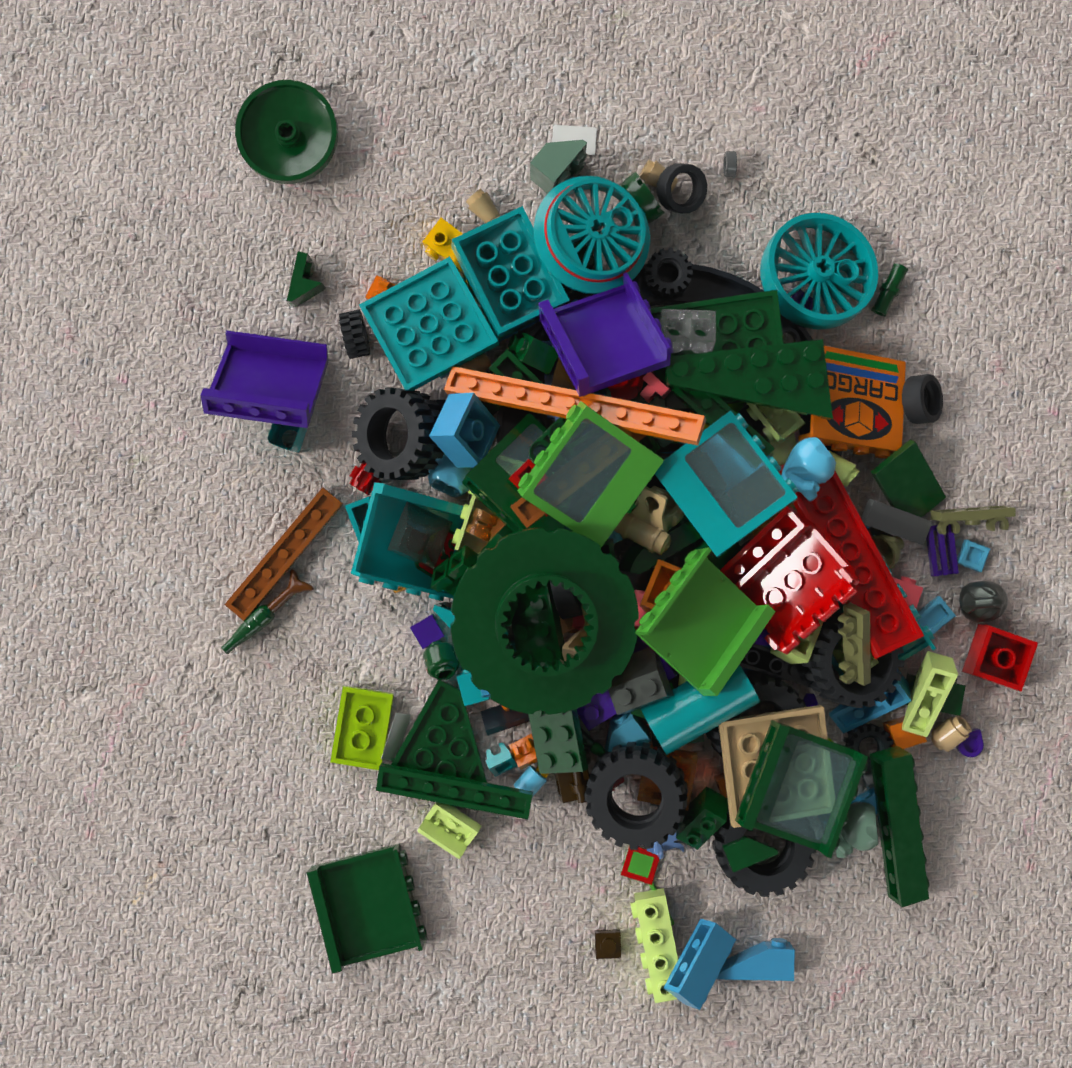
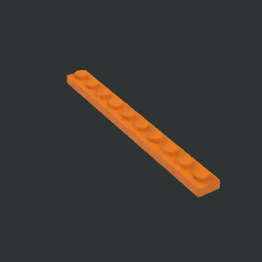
(557, 402)

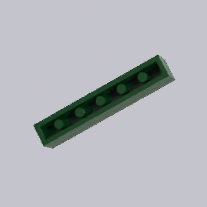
(900, 825)

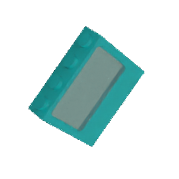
(726, 483)

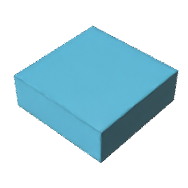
(973, 555)

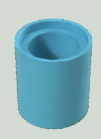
(530, 780)

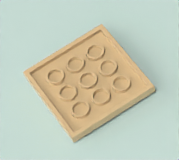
(743, 740)

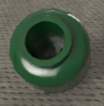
(440, 660)

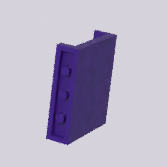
(606, 337)
(267, 379)

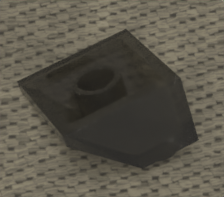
(420, 535)

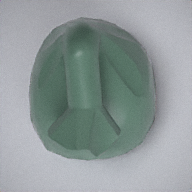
(859, 831)

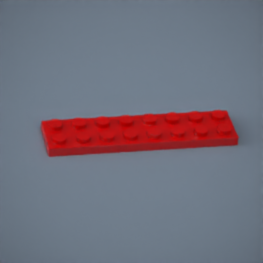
(837, 518)

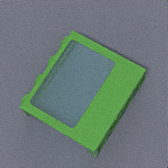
(589, 474)

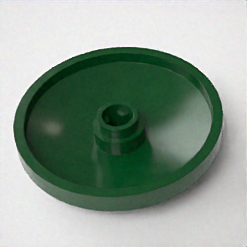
(286, 131)

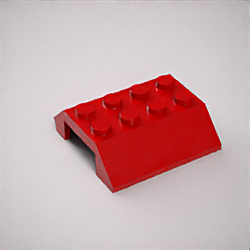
(795, 574)

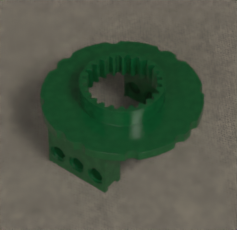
(522, 561)

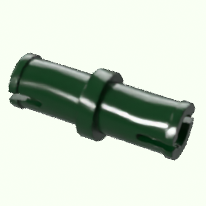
(889, 289)

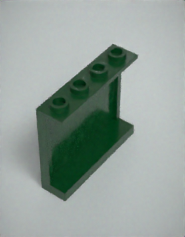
(366, 906)

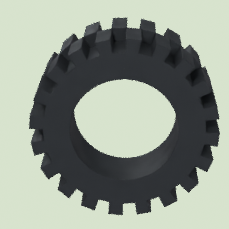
(372, 431)
(854, 693)

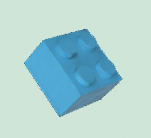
(464, 430)

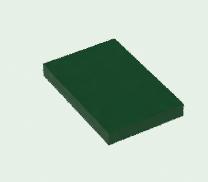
(908, 481)

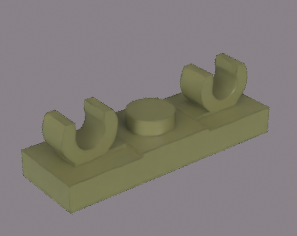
(973, 516)
(855, 644)

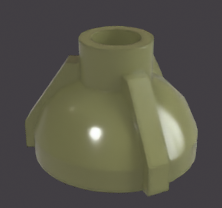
(889, 548)

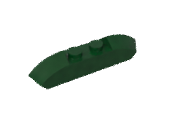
(639, 559)

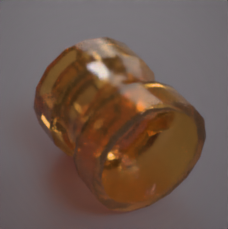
(480, 530)

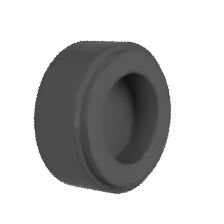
(730, 164)

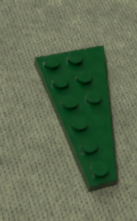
(770, 376)

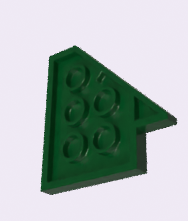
(443, 738)

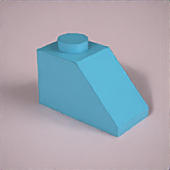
(626, 729)

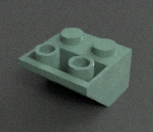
(557, 163)

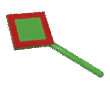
(641, 867)

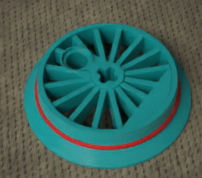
(557, 248)

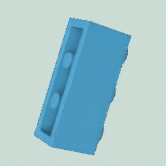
(700, 964)

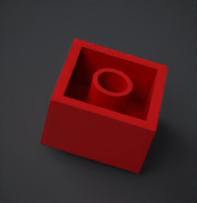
(1000, 657)

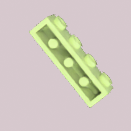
(658, 941)

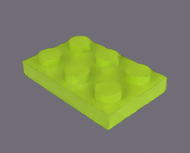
(362, 727)

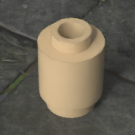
(951, 733)

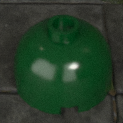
(643, 197)

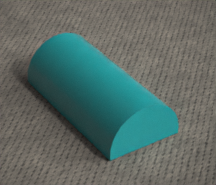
(691, 714)

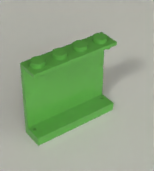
(703, 624)

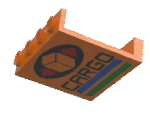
(863, 403)

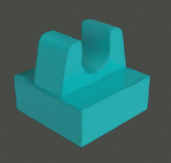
(501, 762)

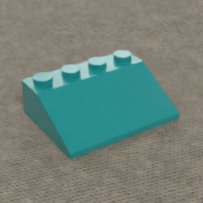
(507, 272)

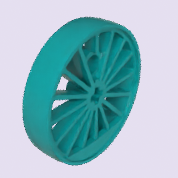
(819, 270)

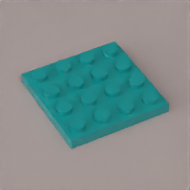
(429, 324)

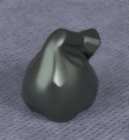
(983, 601)

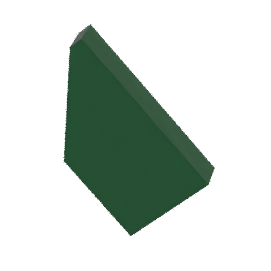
(747, 852)

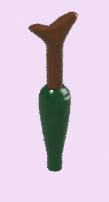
(265, 613)

